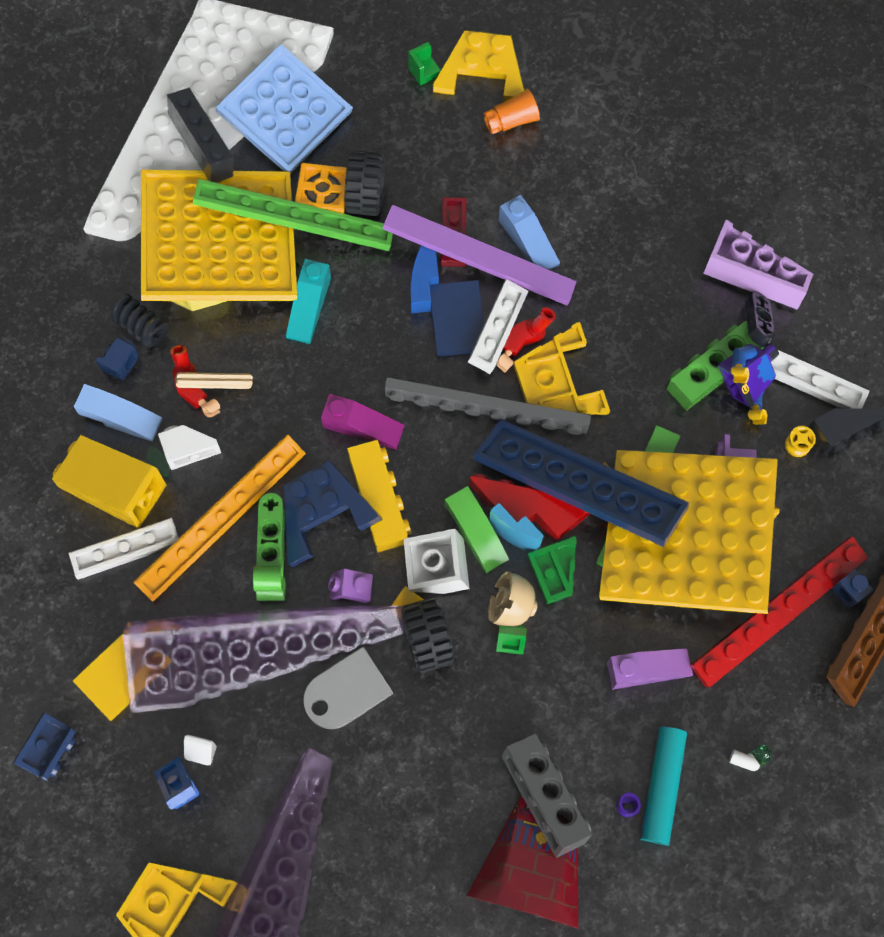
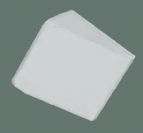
(199, 749)

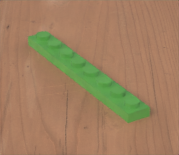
(291, 214)

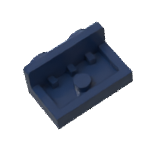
(45, 747)

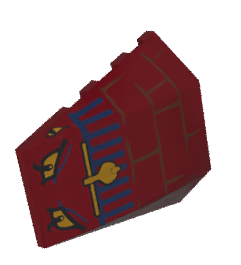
(527, 874)

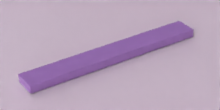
(479, 255)

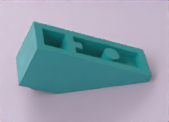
(310, 298)

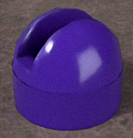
(628, 798)

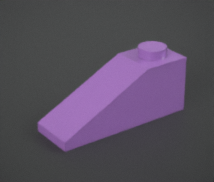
(648, 667)

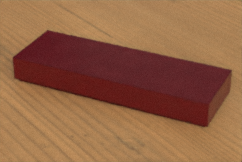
(454, 218)

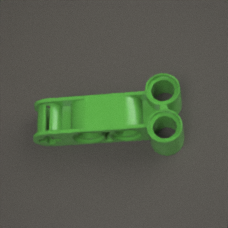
(269, 576)

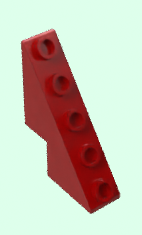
(548, 512)

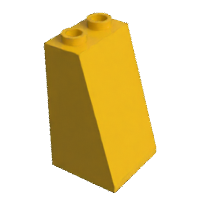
(110, 480)

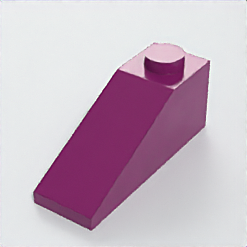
(360, 422)

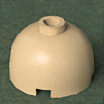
(513, 602)

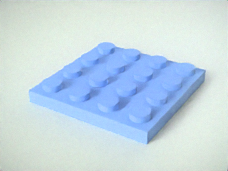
(284, 109)

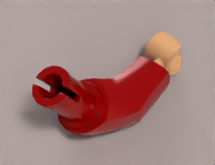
(524, 334)
(194, 396)

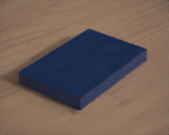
(456, 317)

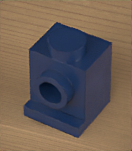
(118, 358)
(855, 585)

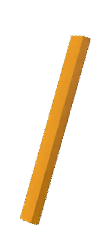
(219, 518)

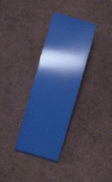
(423, 275)

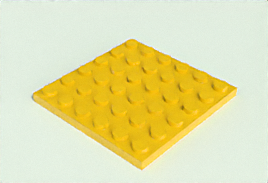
(209, 252)
(718, 549)

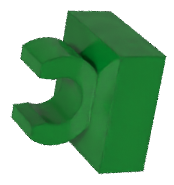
(511, 639)

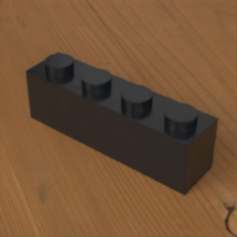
(200, 135)

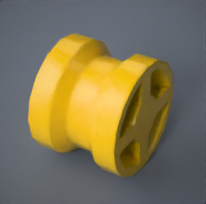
(803, 436)

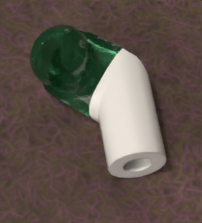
(753, 760)

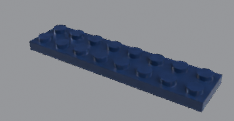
(582, 482)

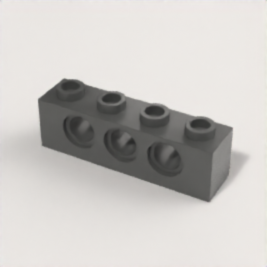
(559, 836)

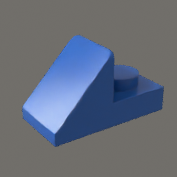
(176, 784)

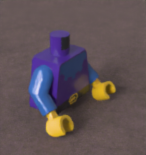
(748, 375)

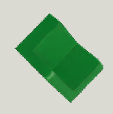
(422, 64)

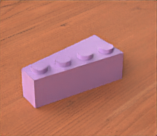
(757, 268)

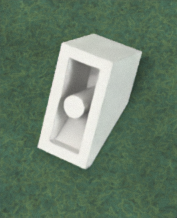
(186, 446)

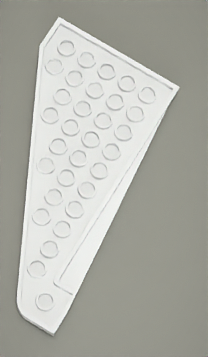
(211, 59)

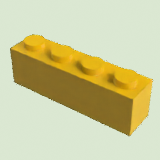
(377, 488)

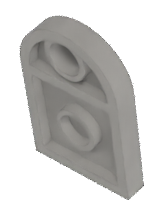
(348, 690)

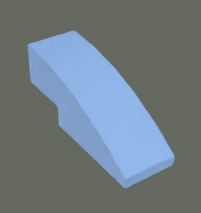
(117, 413)

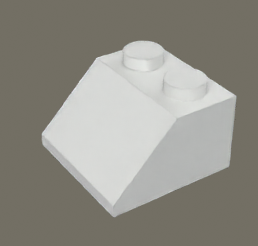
(436, 562)

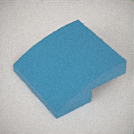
(520, 534)

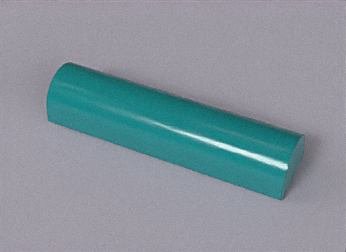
(663, 786)

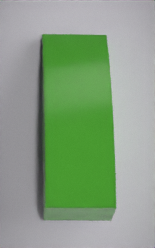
(476, 529)

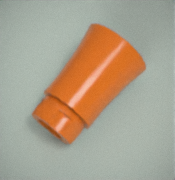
(512, 113)

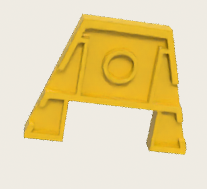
(481, 56)
(547, 380)
(164, 897)

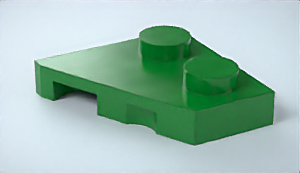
(555, 569)

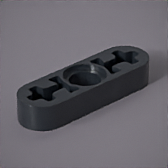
(759, 319)

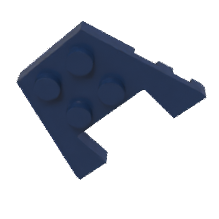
(314, 500)

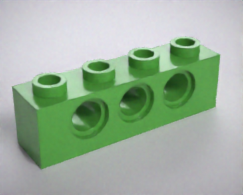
(690, 392)

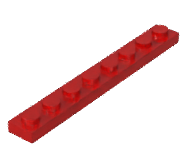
(781, 610)

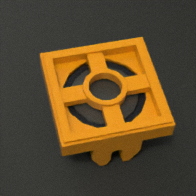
(322, 187)

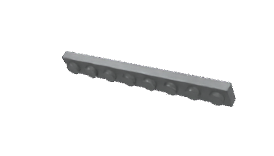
(478, 404)

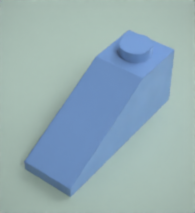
(527, 233)

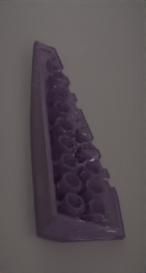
(204, 655)
(278, 874)

